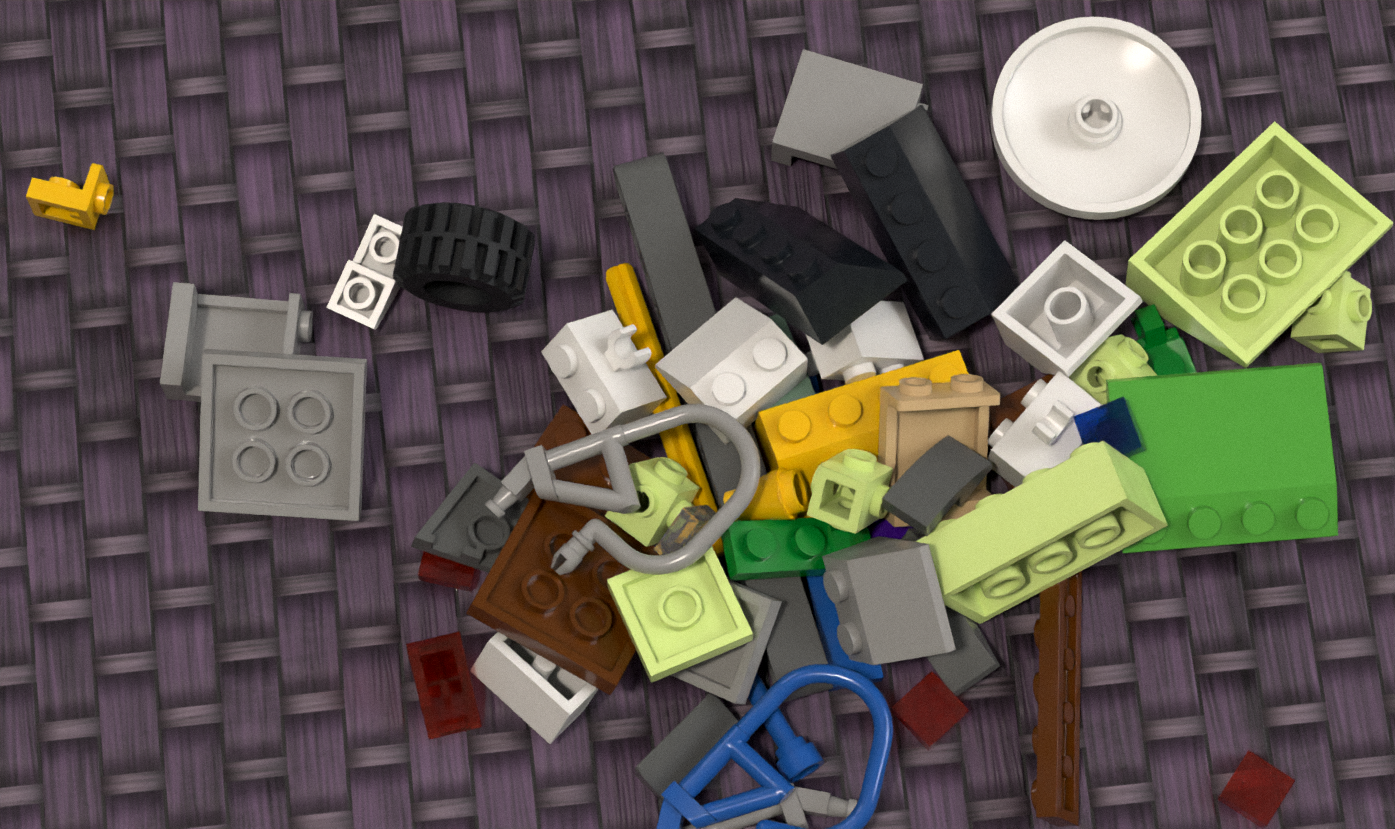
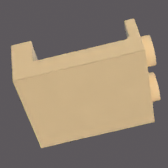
(925, 412)

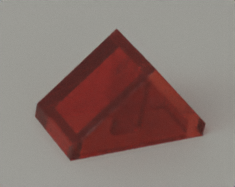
(443, 685)

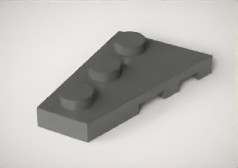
(465, 527)

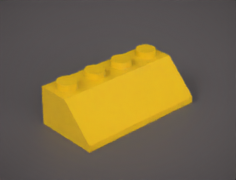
(838, 419)

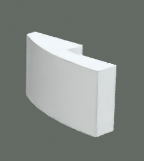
(368, 281)

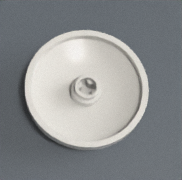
(1095, 118)

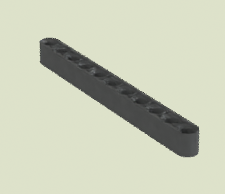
(681, 308)

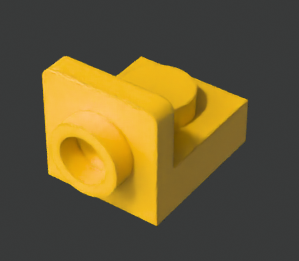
(67, 203)

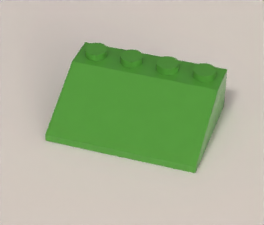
(1235, 454)

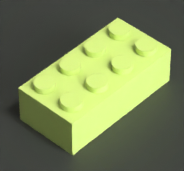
(1043, 531)

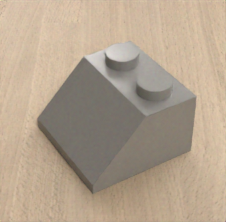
(887, 601)

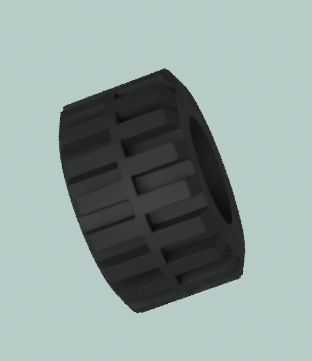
(464, 257)

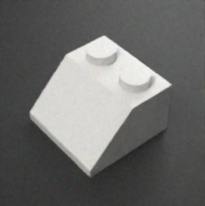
(1063, 311)
(735, 364)

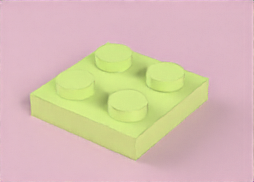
(680, 615)

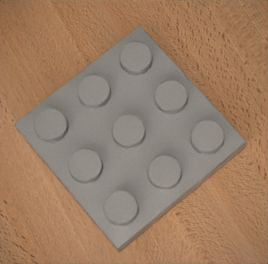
(282, 434)

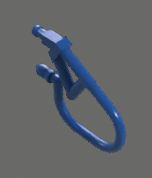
(774, 788)

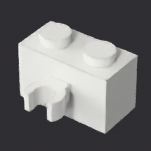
(868, 346)
(604, 371)
(1043, 432)
(532, 686)

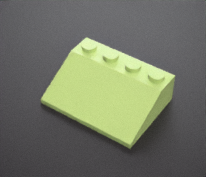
(1255, 247)

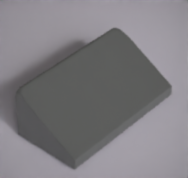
(685, 745)

